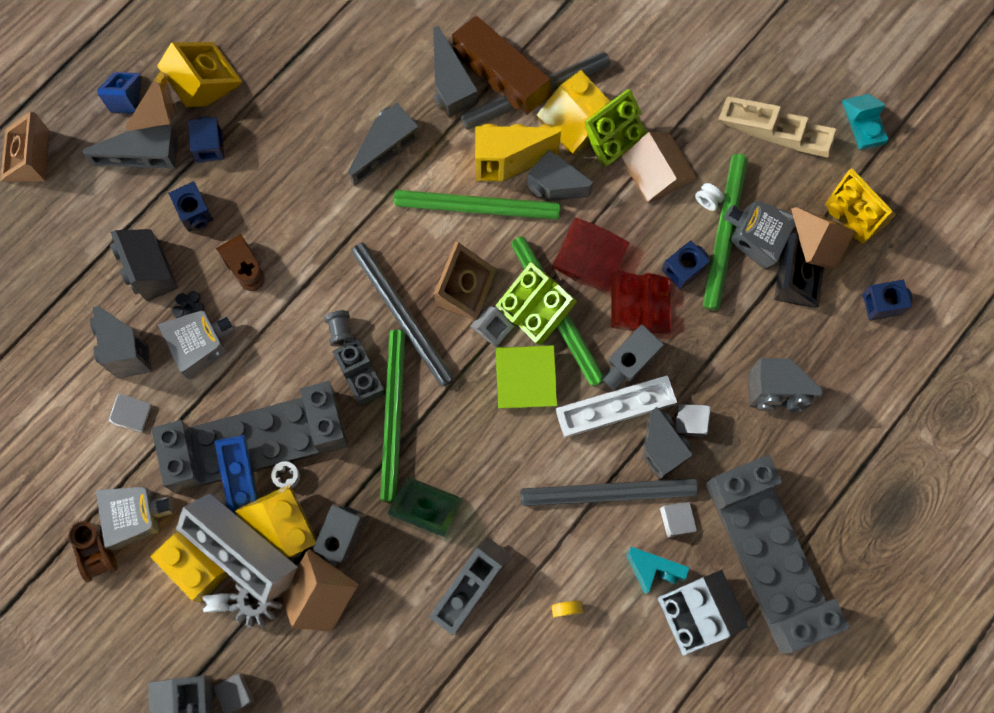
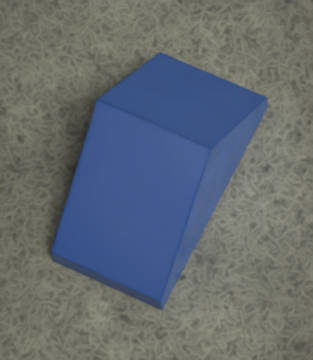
(121, 92)

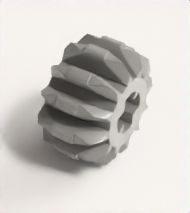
(251, 612)

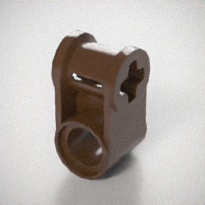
(240, 261)
(93, 556)

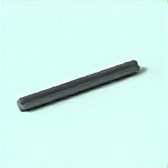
(501, 105)
(402, 314)
(609, 492)

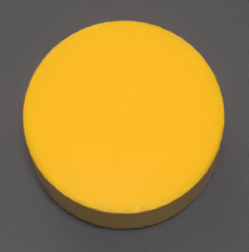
(567, 608)

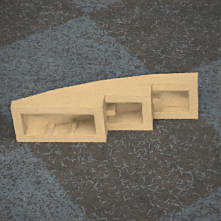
(776, 127)

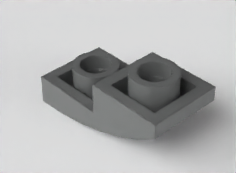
(359, 372)

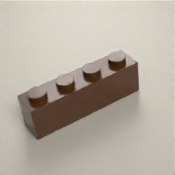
(501, 65)

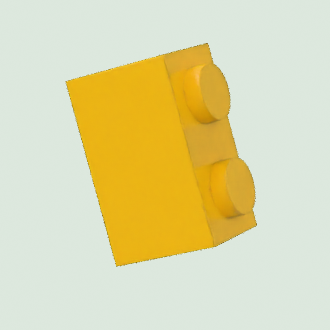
(198, 72)
(571, 107)
(280, 521)
(188, 567)

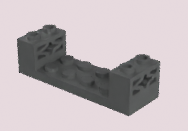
(273, 436)
(773, 556)

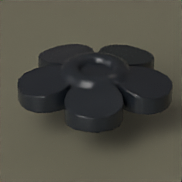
(188, 304)

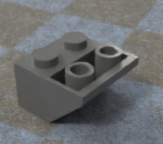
(143, 262)
(118, 346)
(781, 384)
(702, 612)
(182, 695)

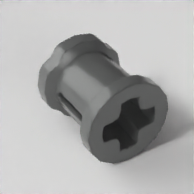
(339, 328)

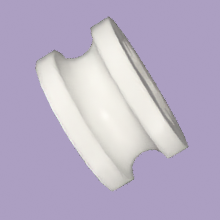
(709, 196)
(280, 468)
(216, 603)

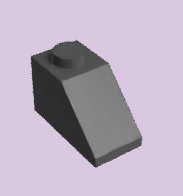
(557, 179)

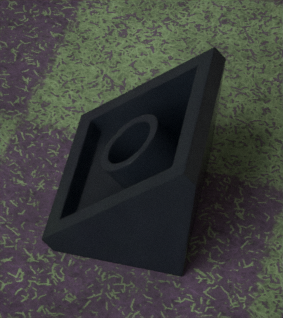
(796, 279)

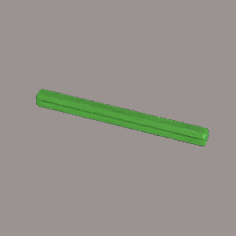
(477, 204)
(724, 232)
(566, 327)
(393, 411)

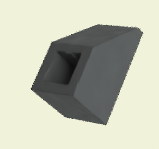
(662, 445)

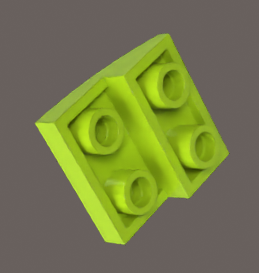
(615, 128)
(536, 303)
(526, 376)

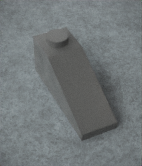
(452, 84)
(387, 137)
(137, 148)
(470, 585)

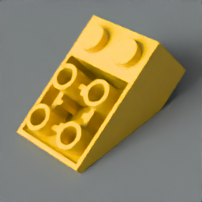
(512, 149)
(859, 207)

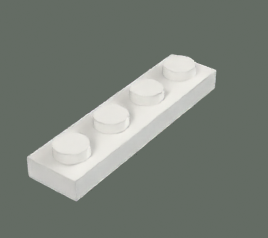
(615, 406)

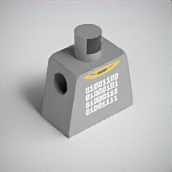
(195, 340)
(130, 515)

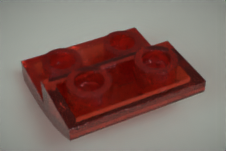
(590, 254)
(640, 301)

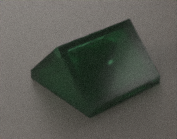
(425, 508)

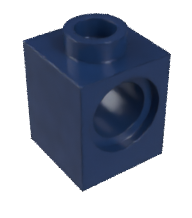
(206, 139)
(186, 197)
(677, 272)
(879, 308)

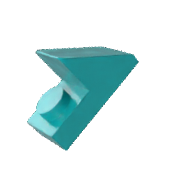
(865, 120)
(646, 564)

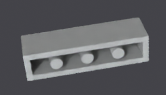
(236, 548)

